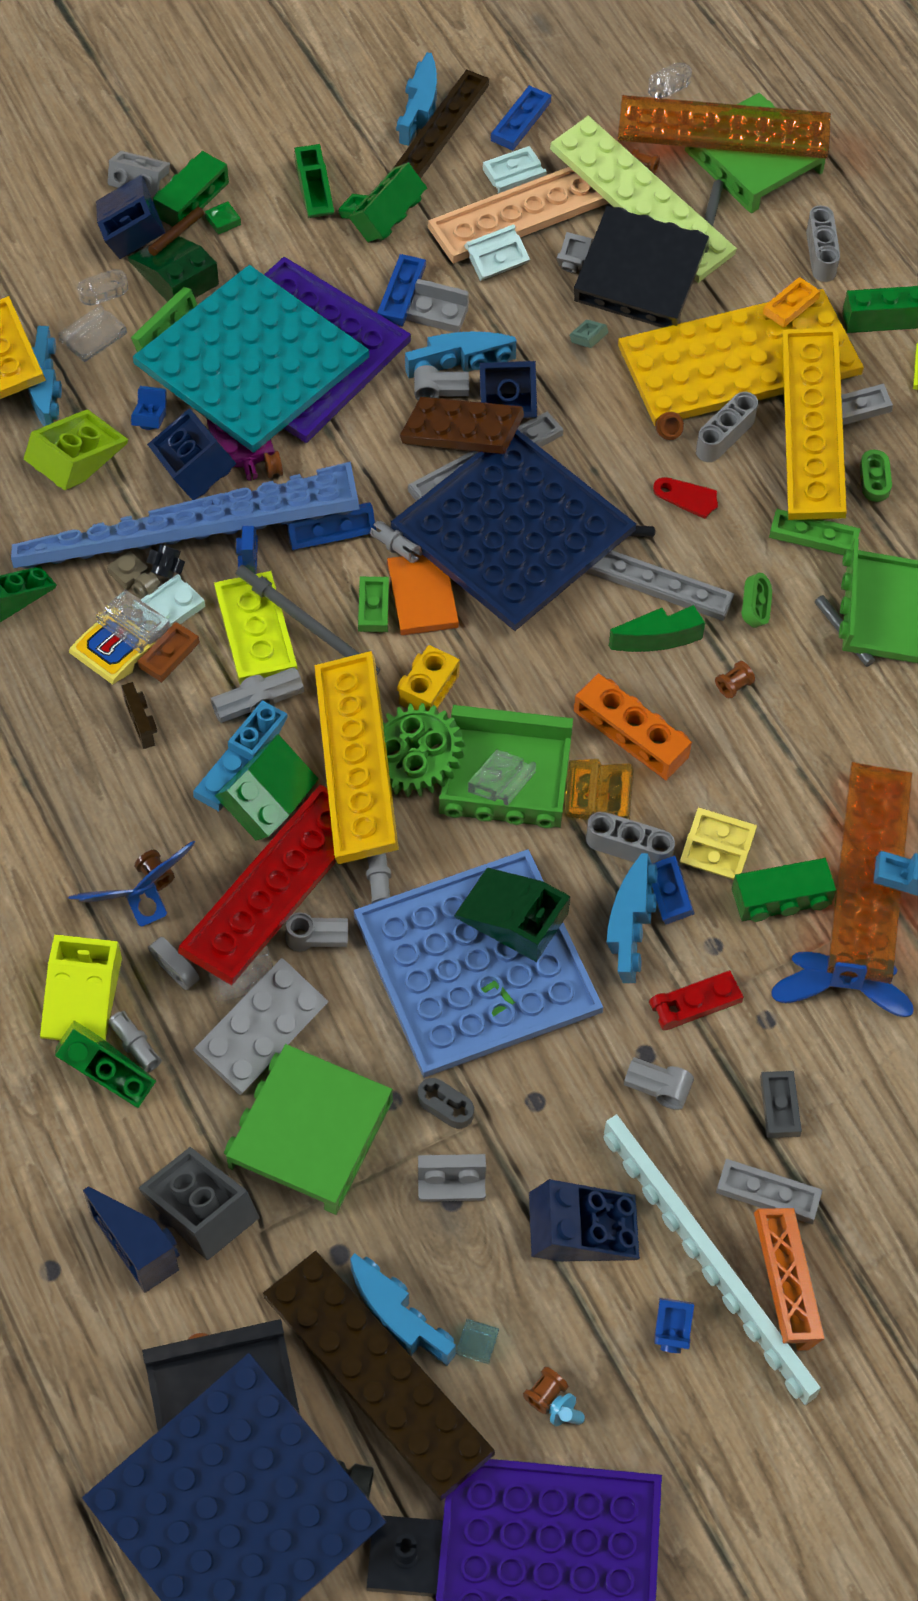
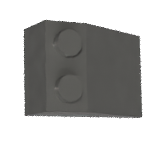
(200, 1202)

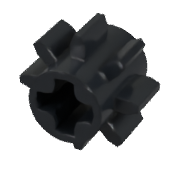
(165, 561)

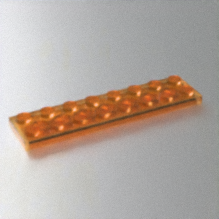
(724, 126)
(866, 911)

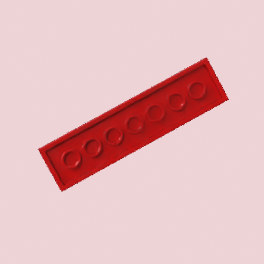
(265, 893)

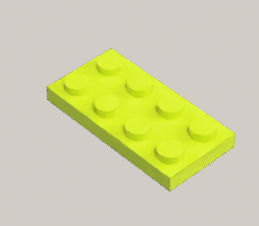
(254, 629)

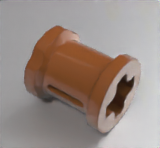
(652, 161)
(735, 679)
(545, 1390)

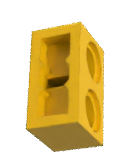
(433, 683)

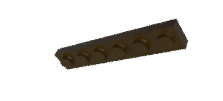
(444, 122)

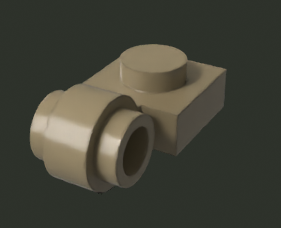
(133, 573)

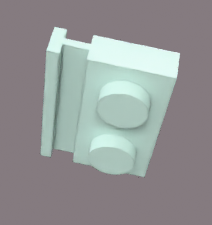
(513, 169)
(497, 252)
(175, 600)

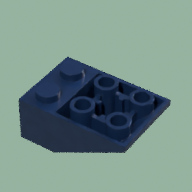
(128, 218)
(582, 1223)

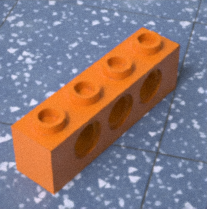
(637, 740)

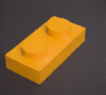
(791, 302)

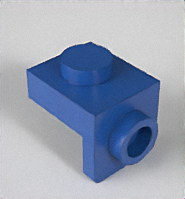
(150, 408)
(673, 1325)

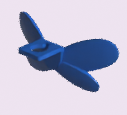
(145, 886)
(816, 979)

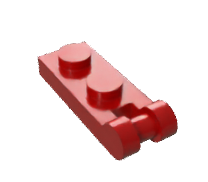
(696, 1000)

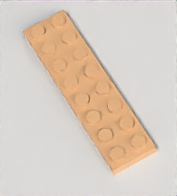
(526, 206)

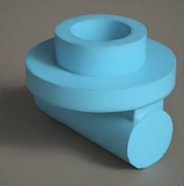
(563, 1411)

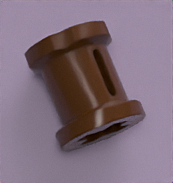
(150, 861)

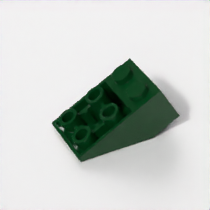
(515, 911)

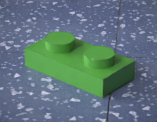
(373, 604)

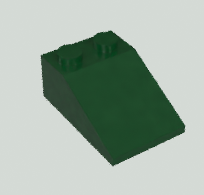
(177, 267)

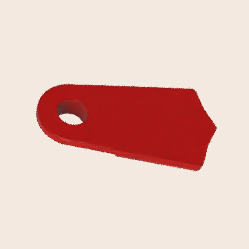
(687, 496)

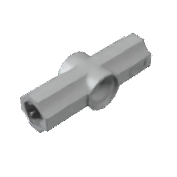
(254, 690)

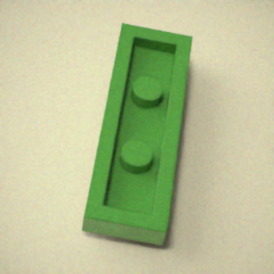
(170, 313)
(813, 533)

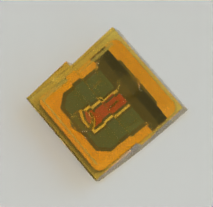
(598, 789)

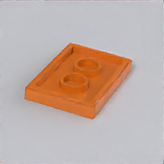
(421, 596)

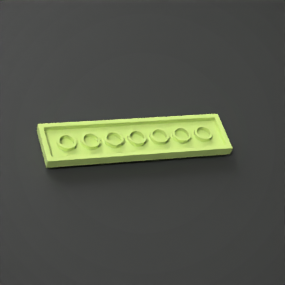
(632, 186)

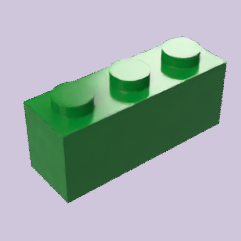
(191, 188)
(388, 203)
(881, 309)
(783, 890)

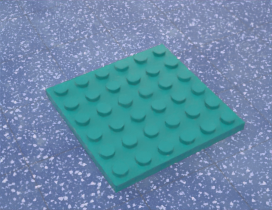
(251, 357)

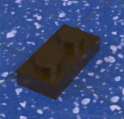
(144, 725)

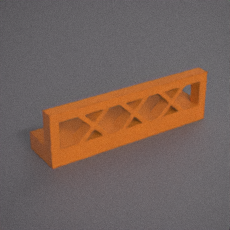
(789, 1275)

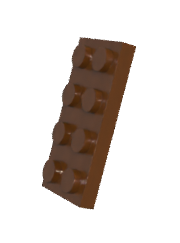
(462, 425)

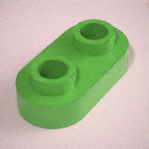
(875, 478)
(757, 600)

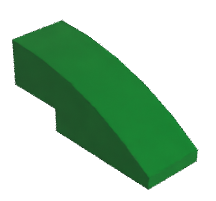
(313, 180)
(658, 631)

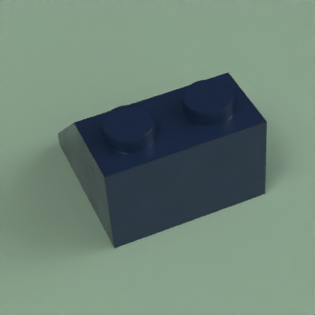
(510, 385)

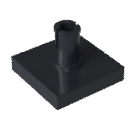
(405, 1556)

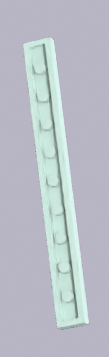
(715, 1267)

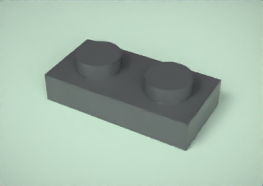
(780, 1104)

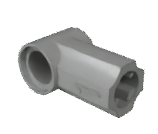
(432, 384)
(320, 932)
(667, 1085)

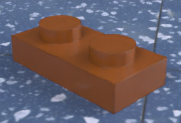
(168, 652)

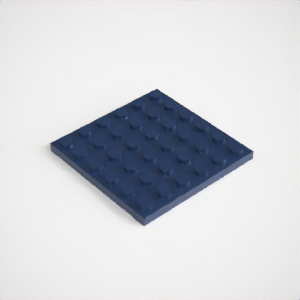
(514, 528)
(234, 1499)

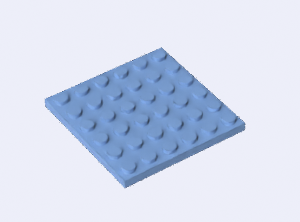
(440, 964)

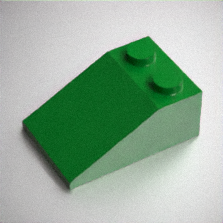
(267, 788)

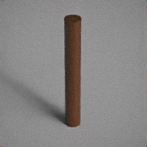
(175, 231)

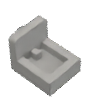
(573, 252)

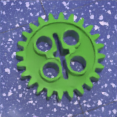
(416, 748)

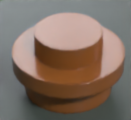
(669, 425)

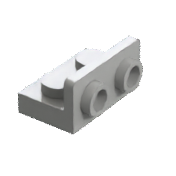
(128, 166)
(438, 306)
(451, 1177)

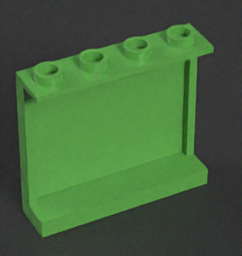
(753, 174)
(879, 605)
(525, 735)
(310, 1126)

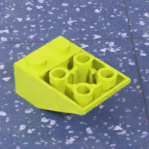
(80, 985)

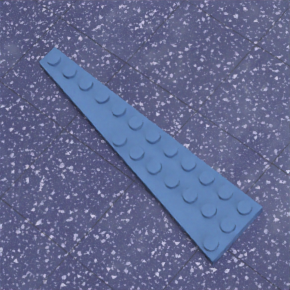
(226, 513)

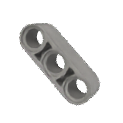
(823, 243)
(726, 426)
(620, 828)

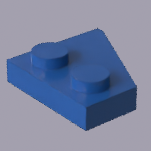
(247, 548)

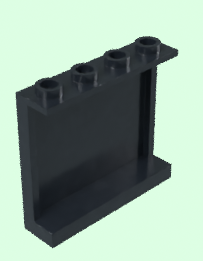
(640, 267)
(189, 1367)

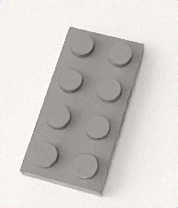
(260, 1026)

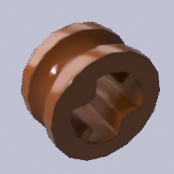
(273, 464)

